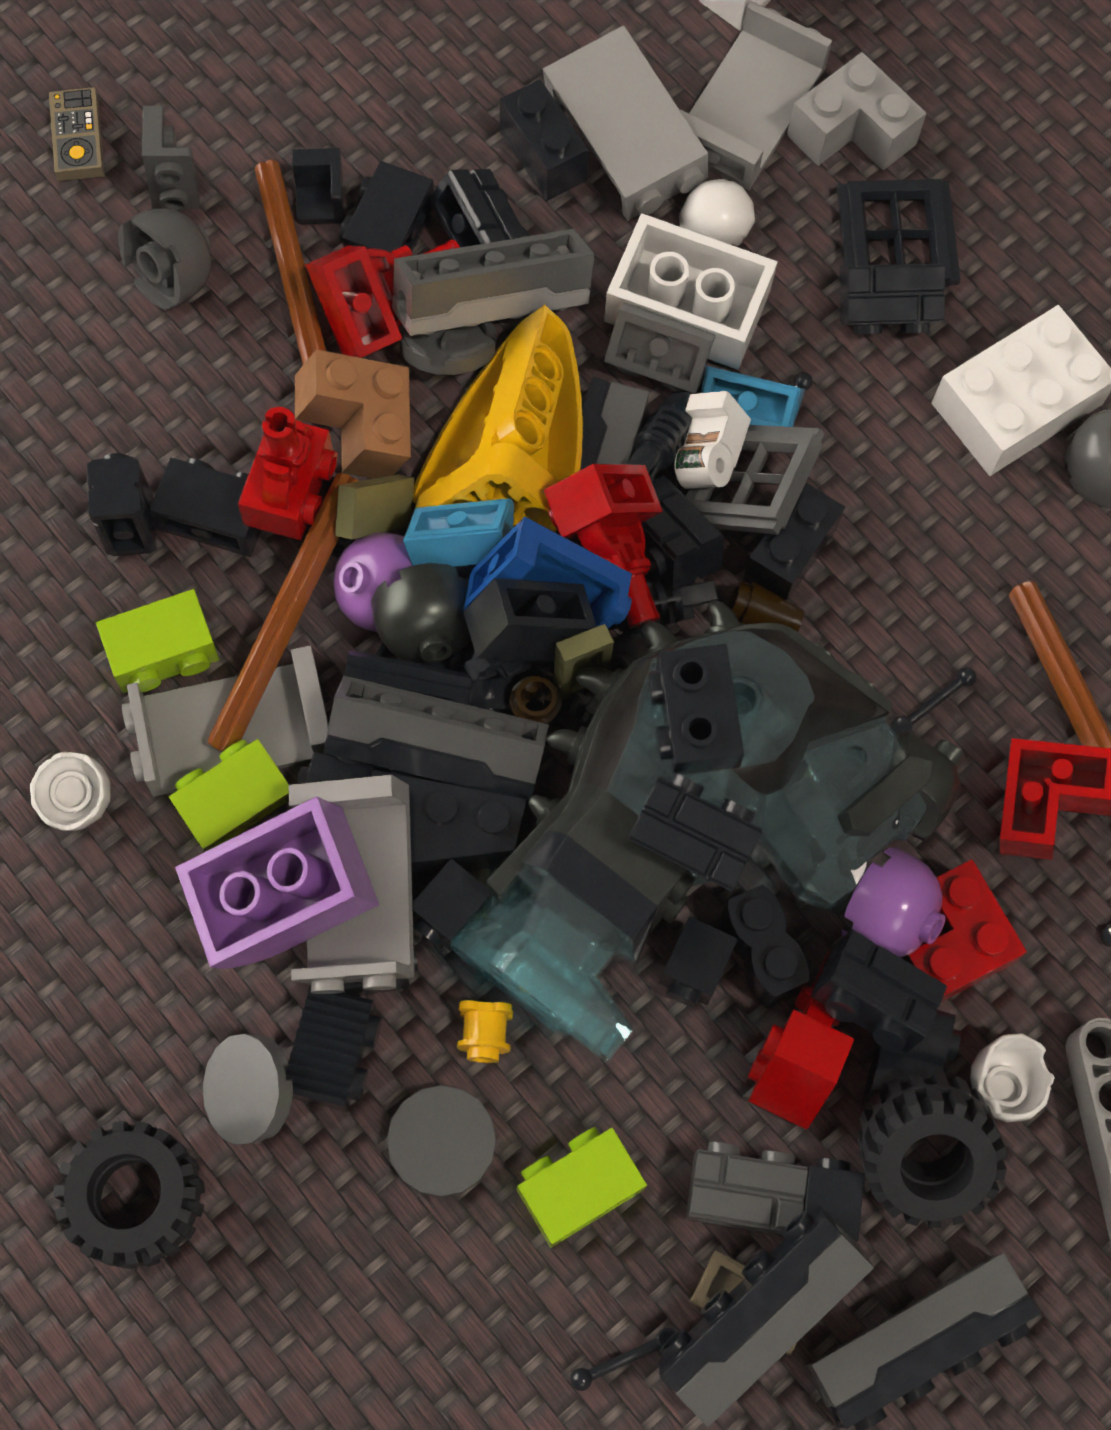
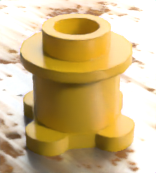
(484, 1030)

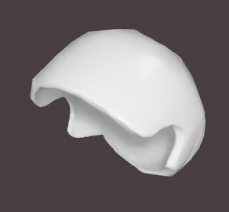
(719, 211)
(70, 791)
(1012, 1077)

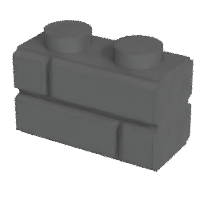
(745, 1190)

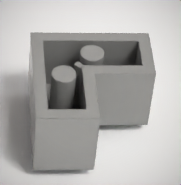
(859, 107)

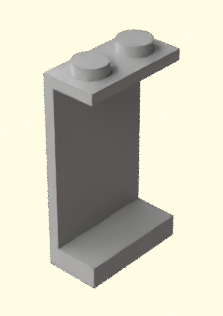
(754, 93)
(628, 121)
(176, 723)
(379, 942)

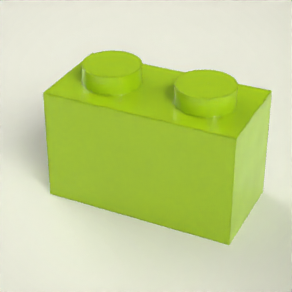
(158, 642)
(231, 794)
(580, 1185)

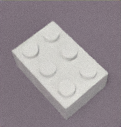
(694, 284)
(1023, 390)

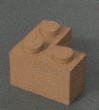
(363, 400)

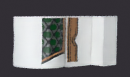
(712, 440)

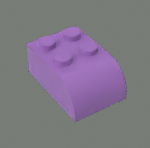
(276, 885)

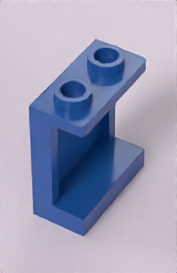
(543, 555)

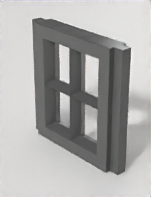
(738, 516)

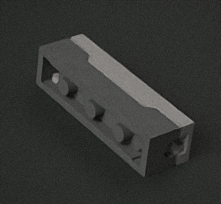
(491, 281)

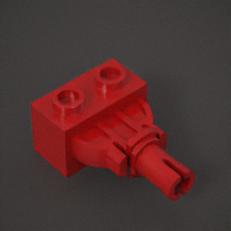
(358, 295)
(287, 475)
(606, 511)
(800, 1061)

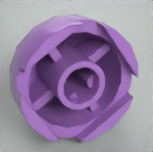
(362, 569)
(897, 904)

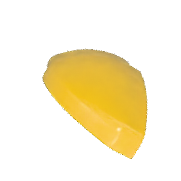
(513, 426)

